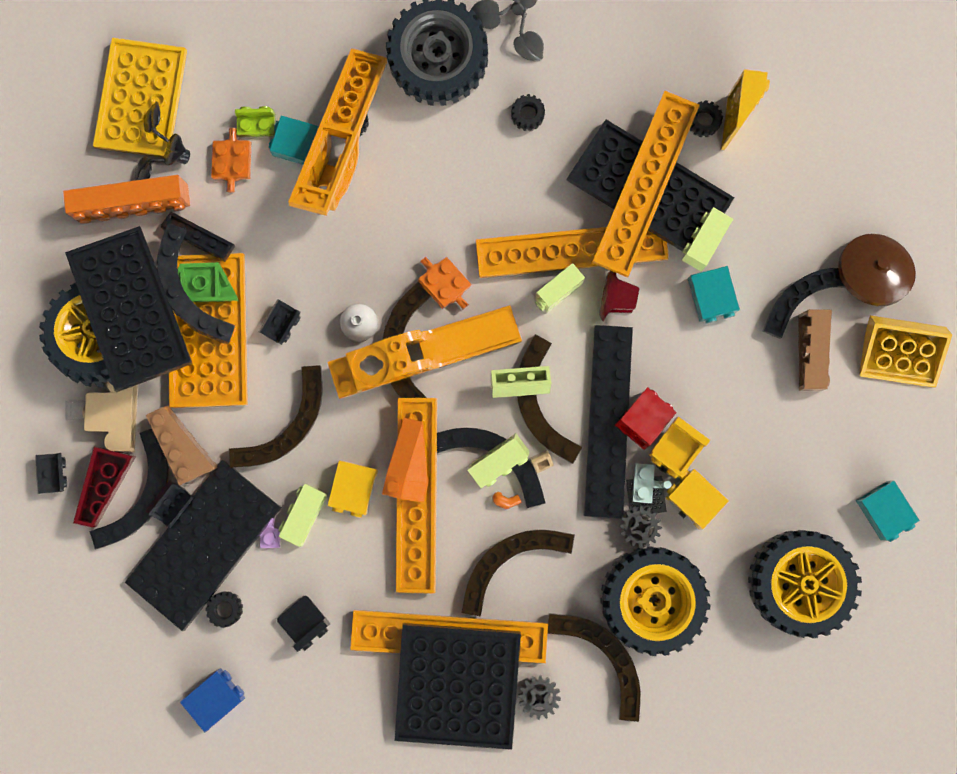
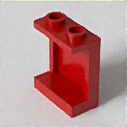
(646, 418)

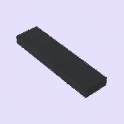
(201, 237)

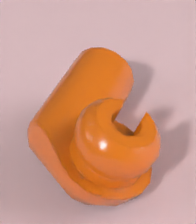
(505, 502)

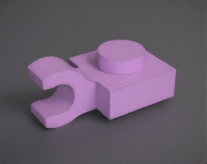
(270, 536)

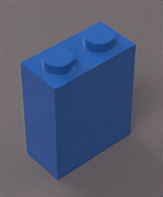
(213, 699)

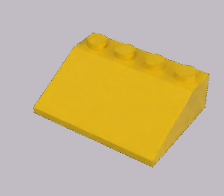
(742, 101)
(904, 351)

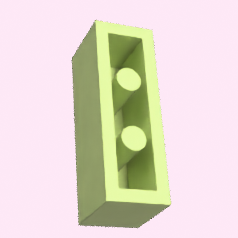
(706, 239)
(520, 381)
(499, 461)
(302, 514)

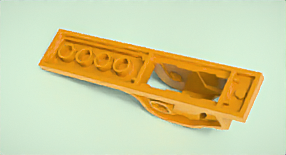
(344, 120)
(438, 347)

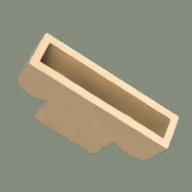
(113, 414)

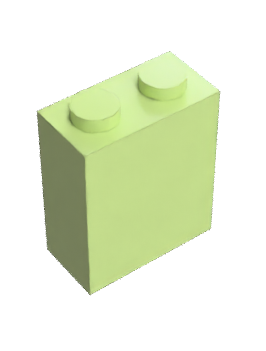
(559, 288)

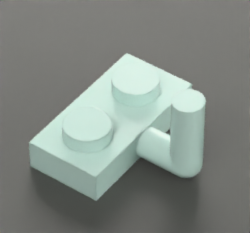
(644, 483)

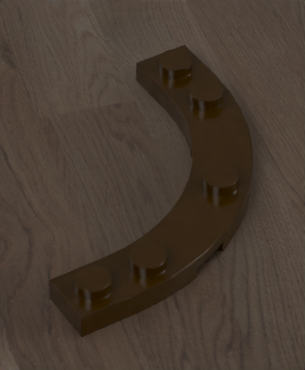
(396, 325)
(531, 411)
(296, 432)
(504, 551)
(622, 662)

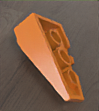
(407, 468)

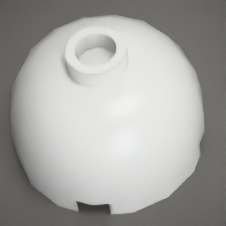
(359, 322)

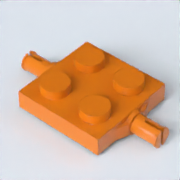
(231, 160)
(444, 283)

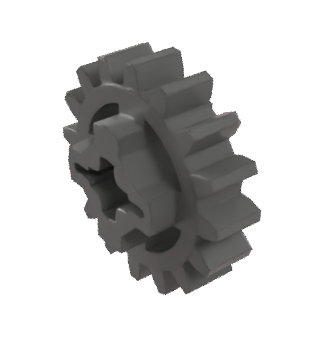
(645, 538)
(533, 703)

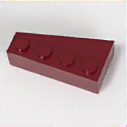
(101, 483)

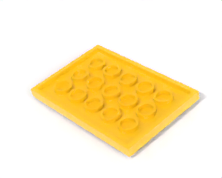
(133, 81)

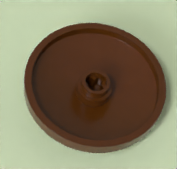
(877, 269)

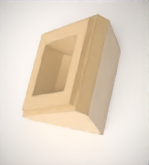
(541, 461)

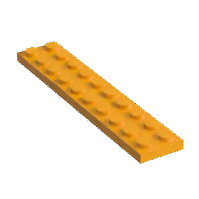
(645, 184)
(553, 251)
(418, 519)
(383, 631)

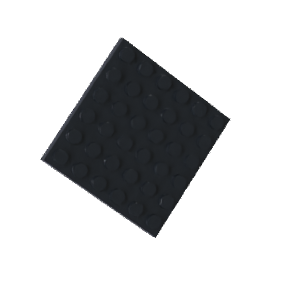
(457, 686)

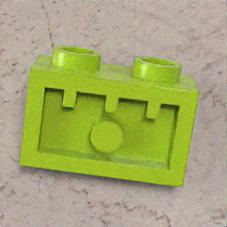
(255, 121)

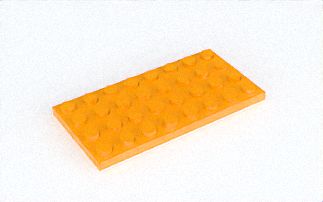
(218, 368)

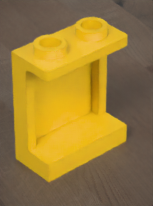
(678, 448)
(352, 488)
(696, 498)

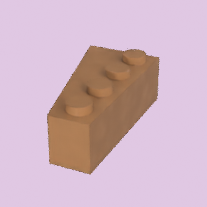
(814, 349)
(179, 446)

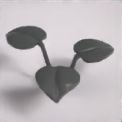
(528, 44)

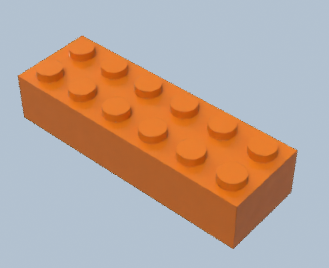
(127, 199)

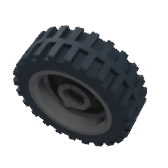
(445, 20)

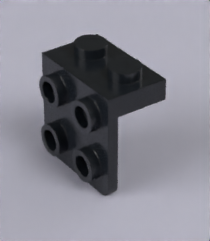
(303, 623)

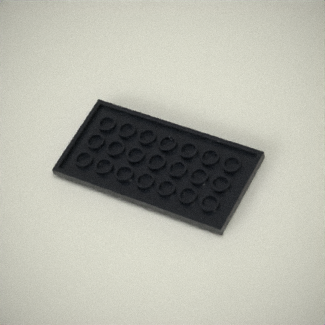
(685, 200)
(128, 309)
(203, 545)

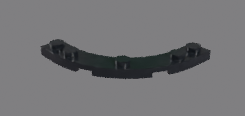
(795, 294)
(178, 299)
(487, 441)
(137, 516)

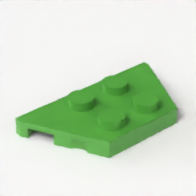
(206, 282)

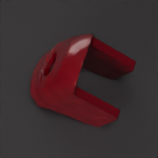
(618, 296)

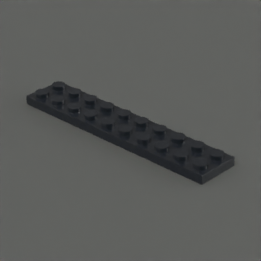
(607, 405)

